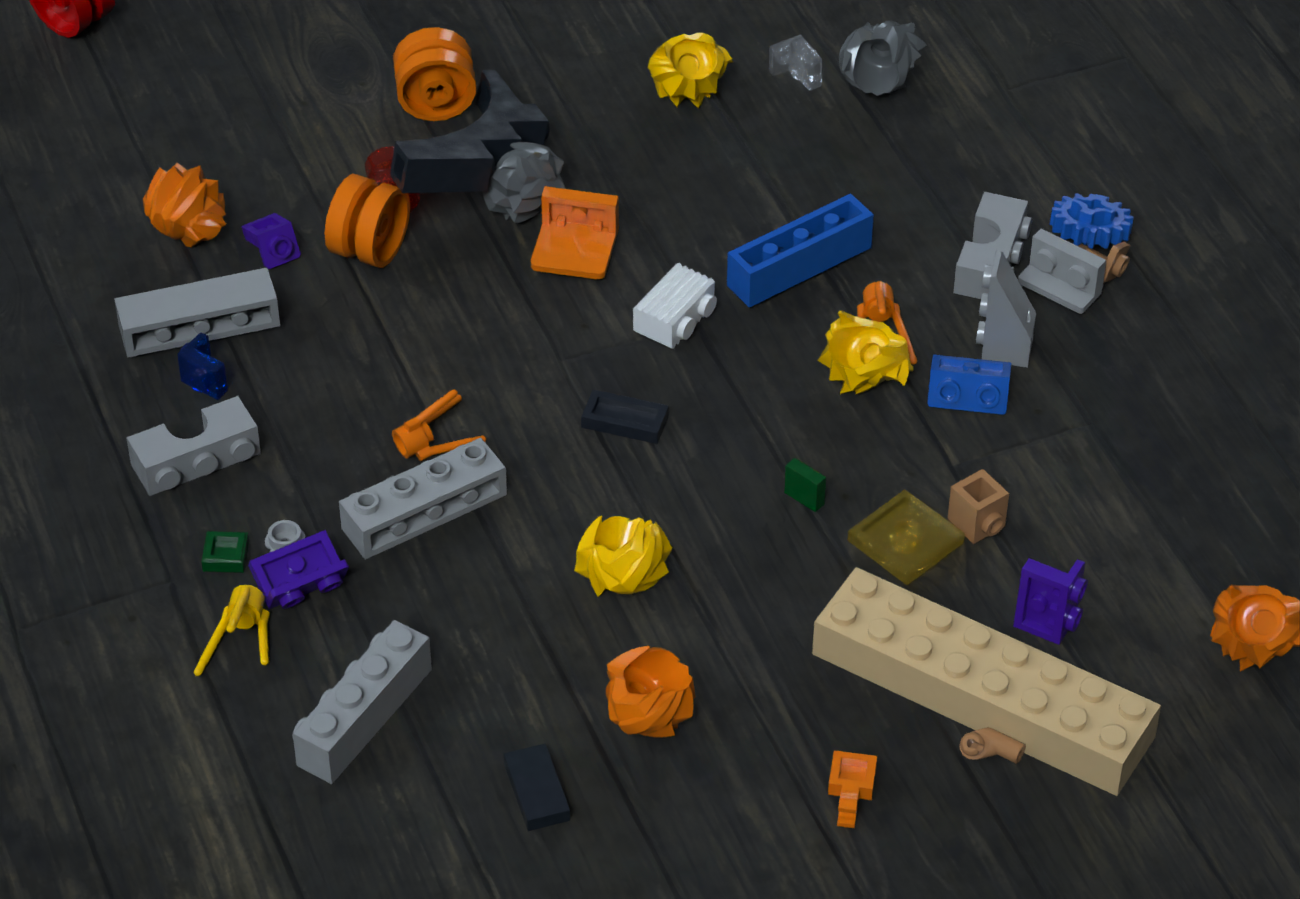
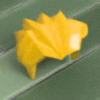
(688, 67)
(864, 353)
(622, 555)

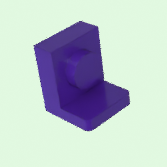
(274, 239)

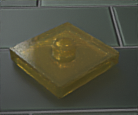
(906, 537)

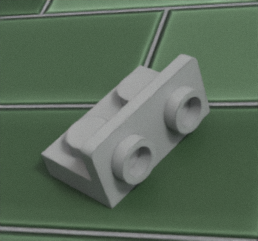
(1063, 272)

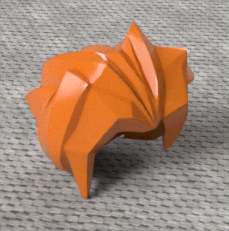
(185, 205)
(1255, 624)
(649, 692)

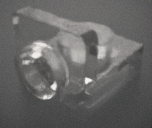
(799, 58)

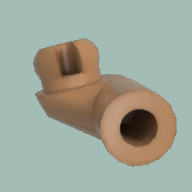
(990, 742)

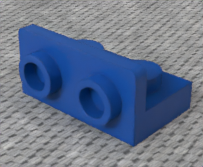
(969, 384)

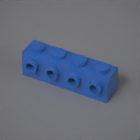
(799, 250)

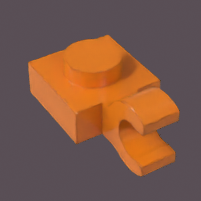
(851, 779)

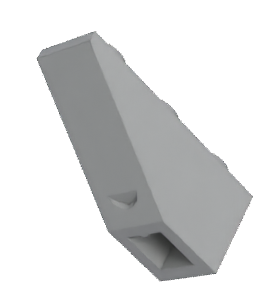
(1008, 314)

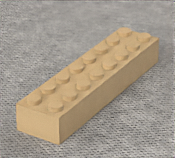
(986, 680)

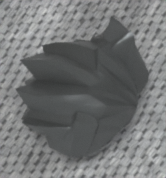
(880, 56)
(520, 180)

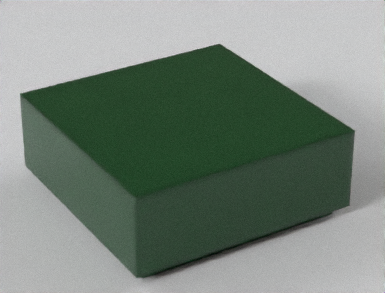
(805, 484)
(225, 551)

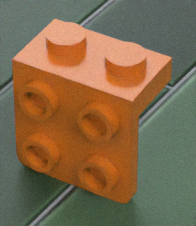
(576, 233)

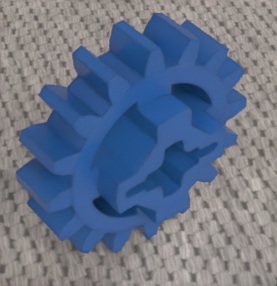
(1091, 220)

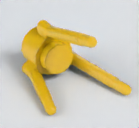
(242, 612)

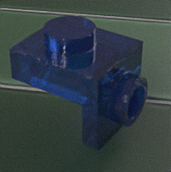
(200, 369)

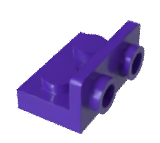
(1050, 600)

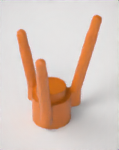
(880, 306)
(416, 434)

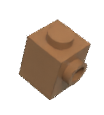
(978, 506)

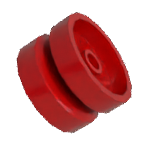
(71, 16)

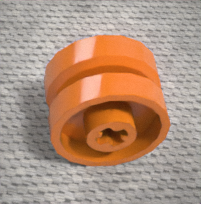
(434, 74)
(367, 220)

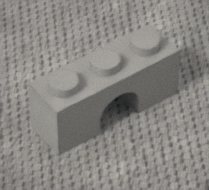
(997, 225)
(169, 461)

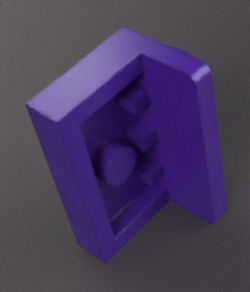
(298, 570)

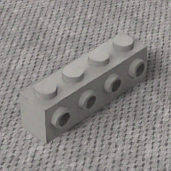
(211, 306)
(422, 498)
(361, 701)

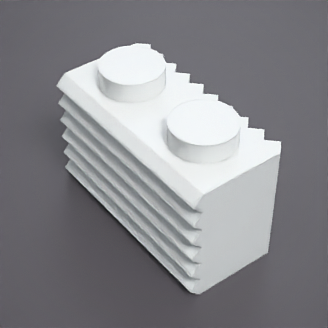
(675, 306)

